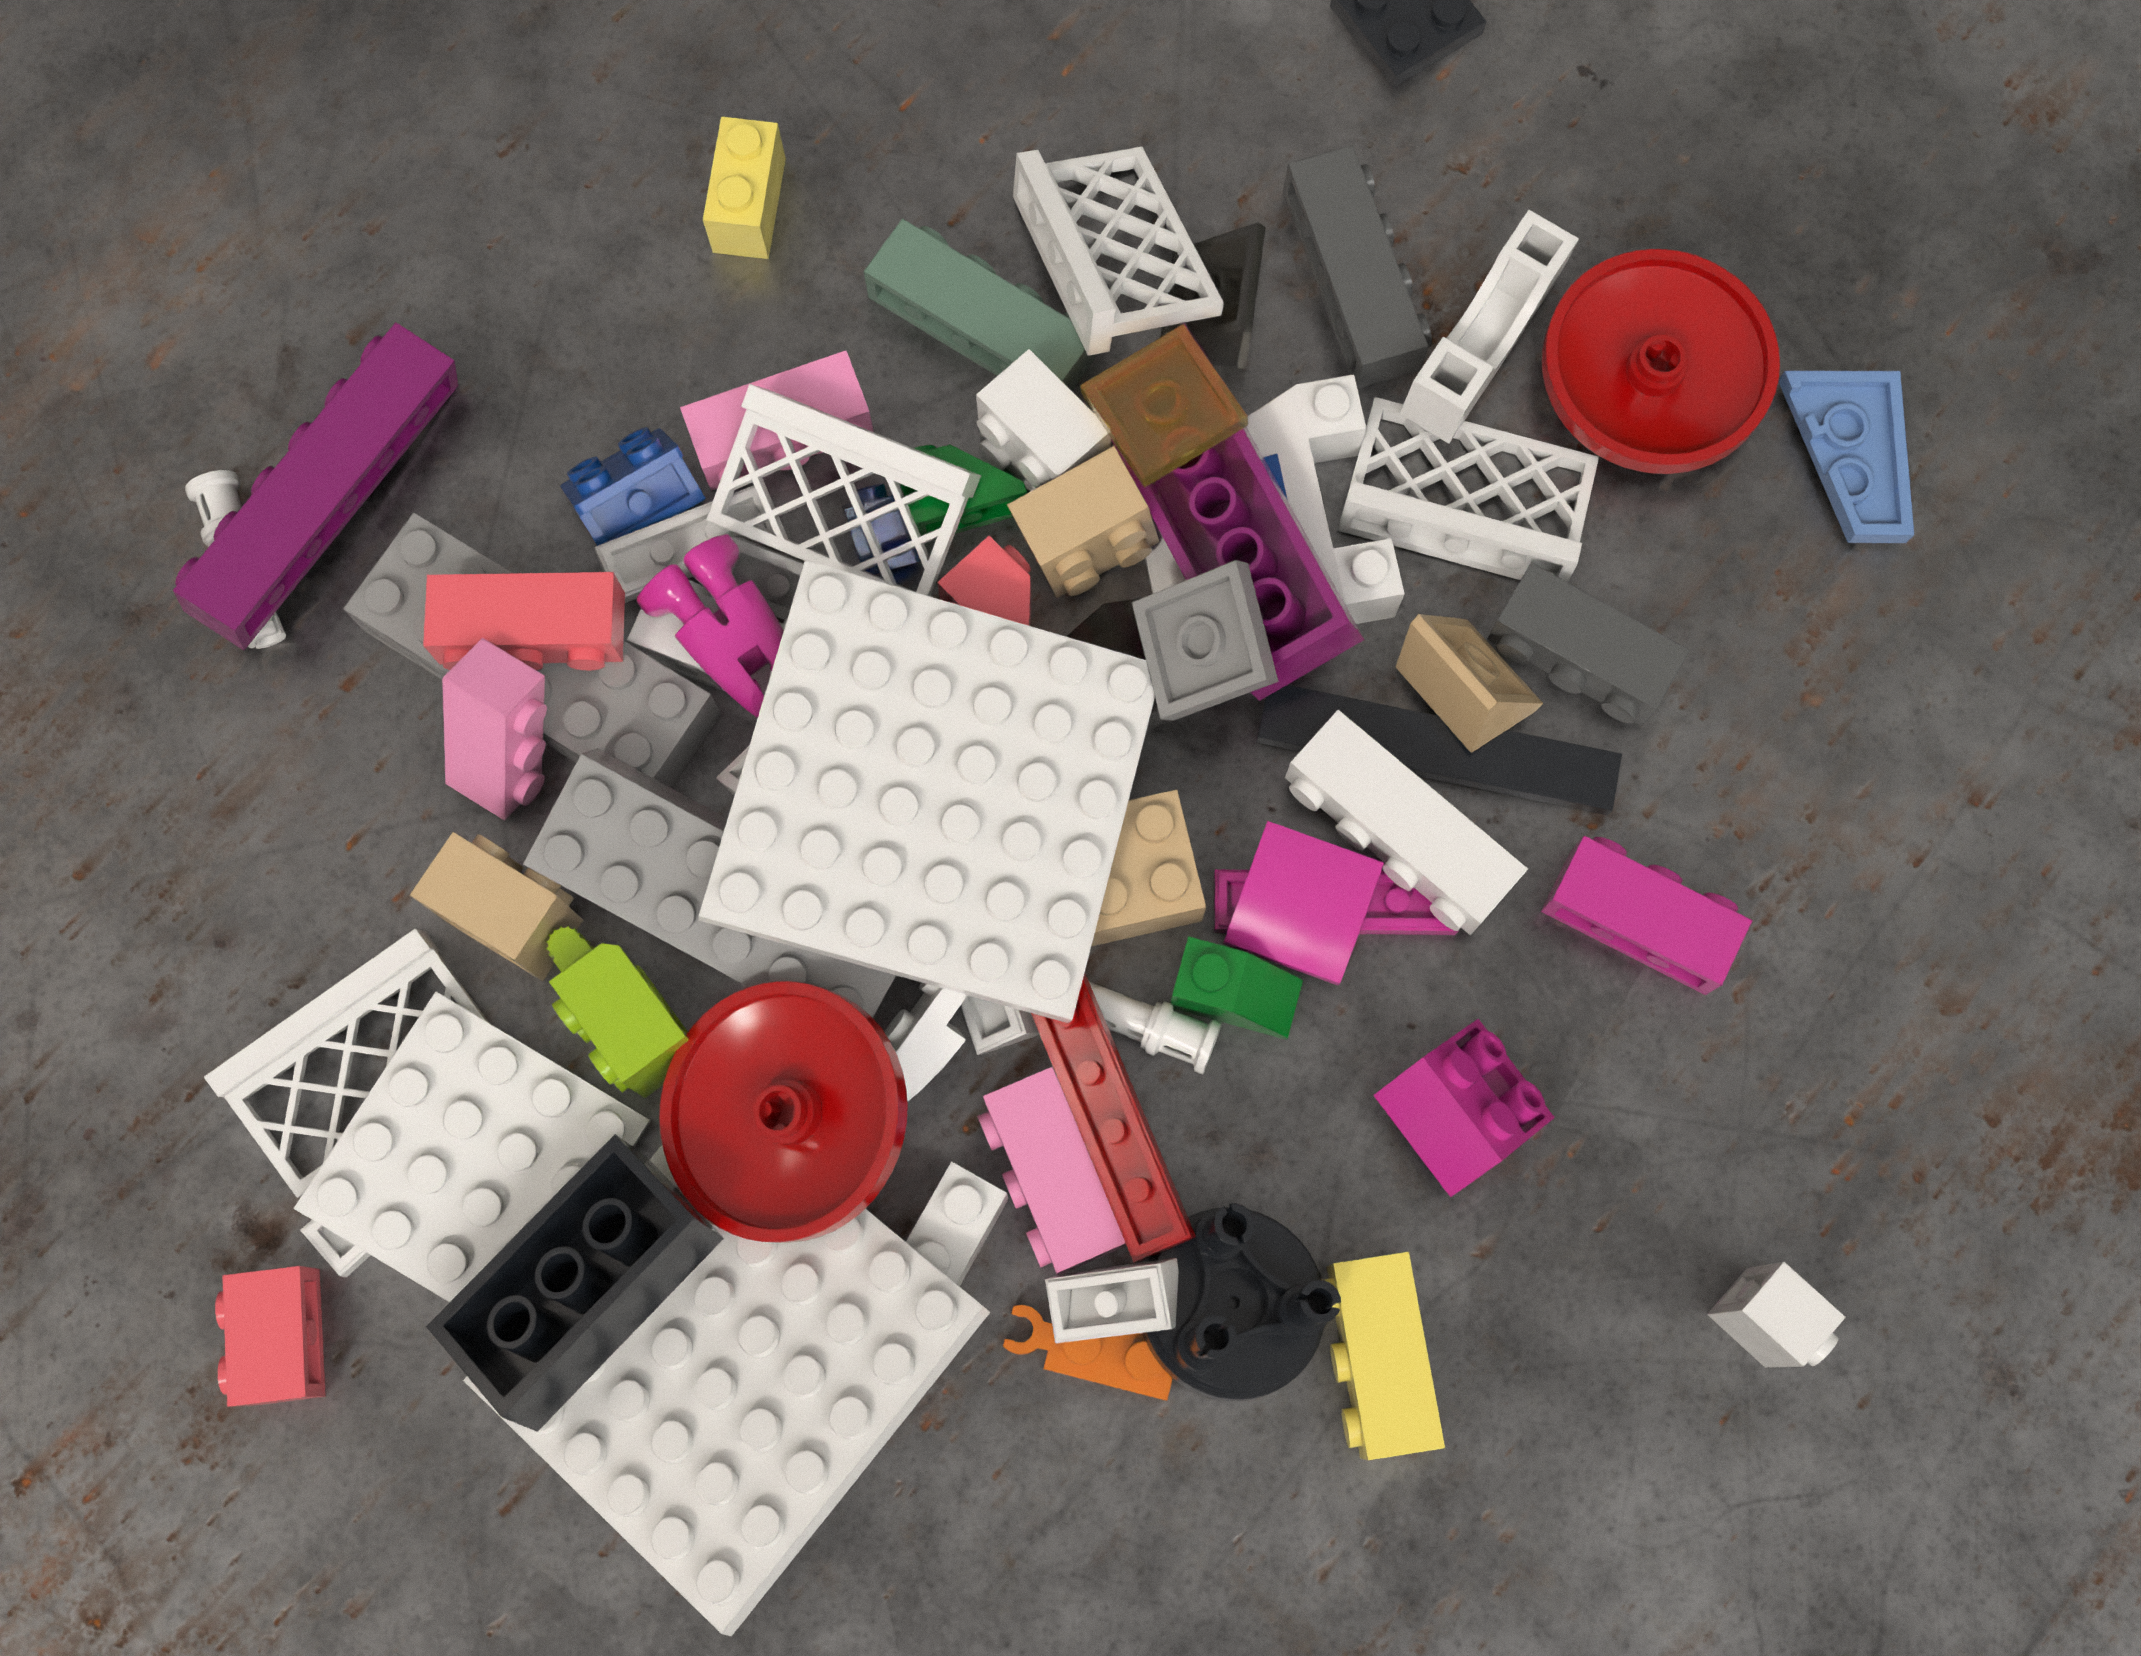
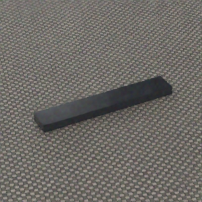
(1507, 764)

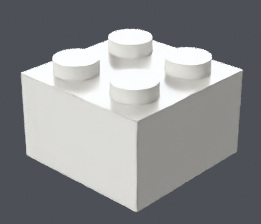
(1036, 424)

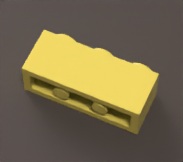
(1383, 1359)

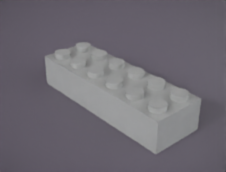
(625, 709)
(650, 862)

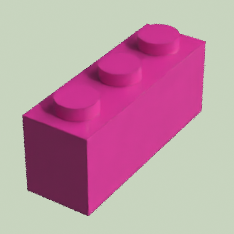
(1647, 914)

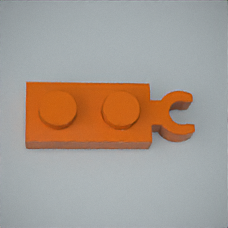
(1111, 1361)

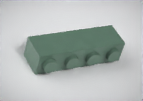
(970, 305)

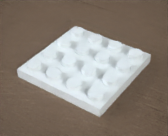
(459, 1149)

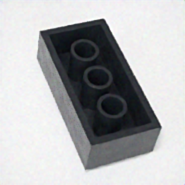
(573, 1284)

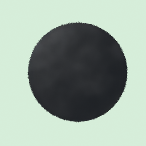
(1244, 1306)

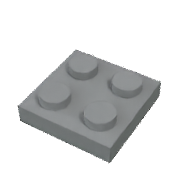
(1204, 641)

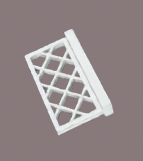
(1072, 250)
(849, 444)
(1460, 528)
(314, 1028)

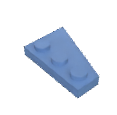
(1858, 448)

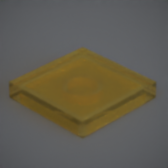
(1164, 405)

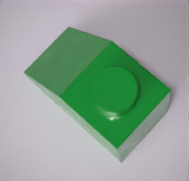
(989, 500)
(1235, 988)

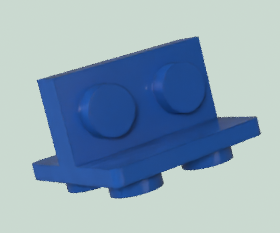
(632, 487)

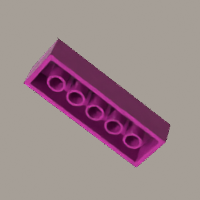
(1232, 510)

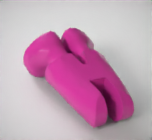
(723, 643)

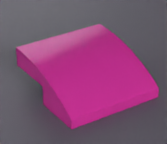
(1303, 903)

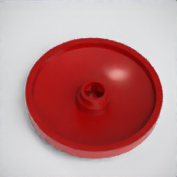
(1660, 361)
(783, 1112)

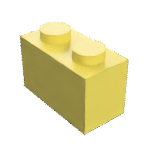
(744, 187)

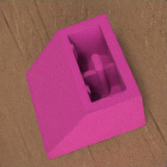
(1464, 1107)

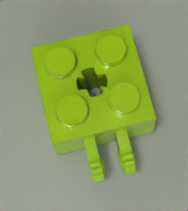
(616, 1009)

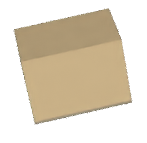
(1464, 679)

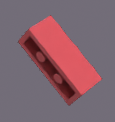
(528, 616)

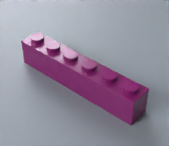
(316, 486)

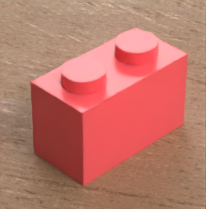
(271, 1336)

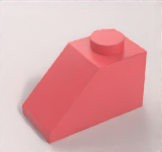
(991, 582)

